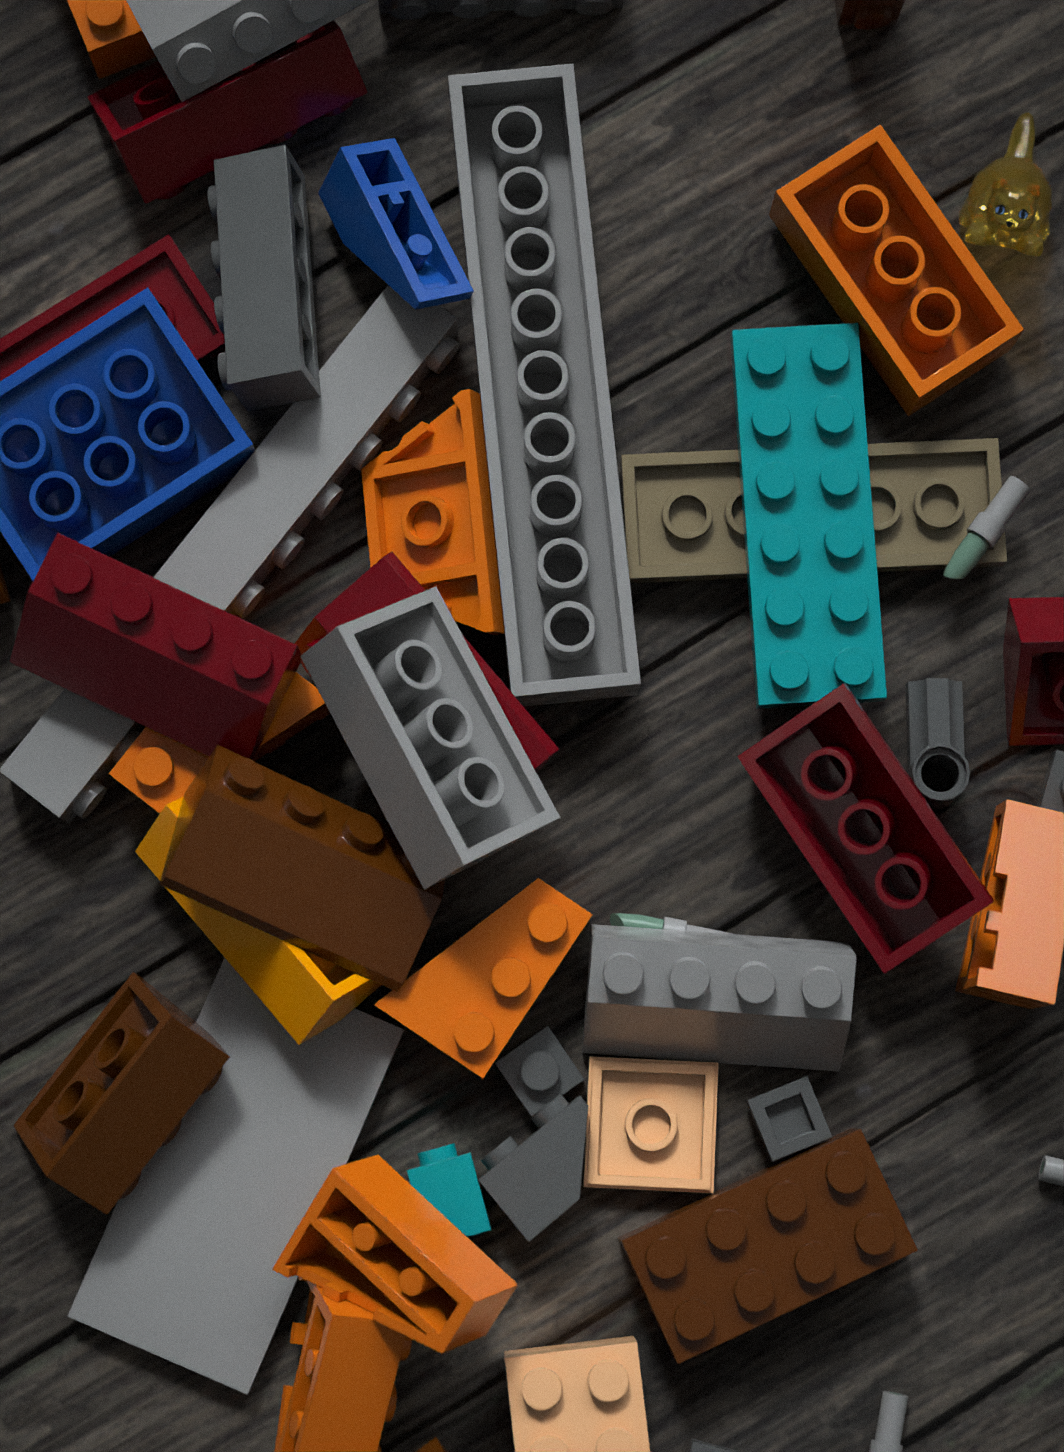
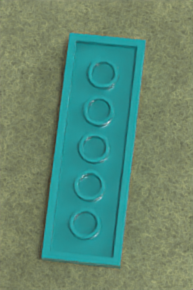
(807, 514)

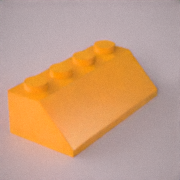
(292, 983)

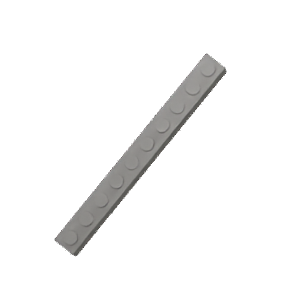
(255, 525)

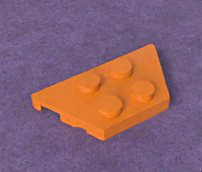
(435, 512)

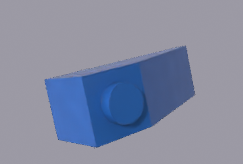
(392, 224)

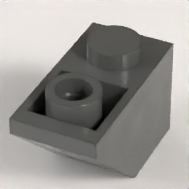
(544, 1172)

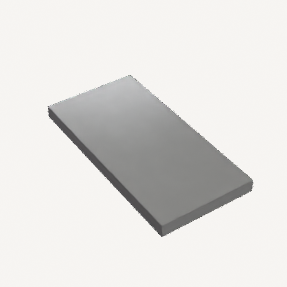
(215, 1206)

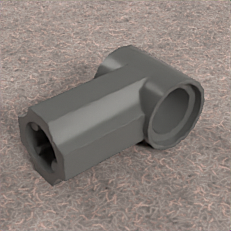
(936, 736)

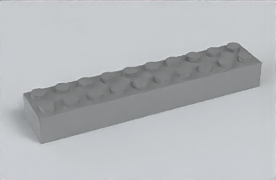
(543, 386)

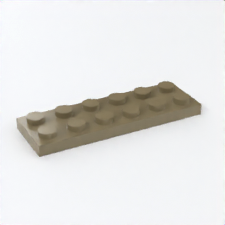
(689, 516)

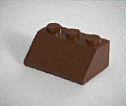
(120, 1094)

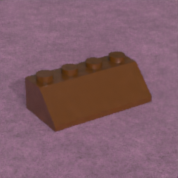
(299, 868)

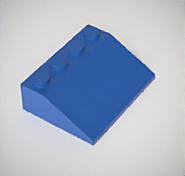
(110, 435)

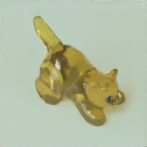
(1010, 198)

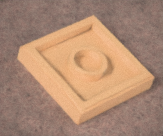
(651, 1124)

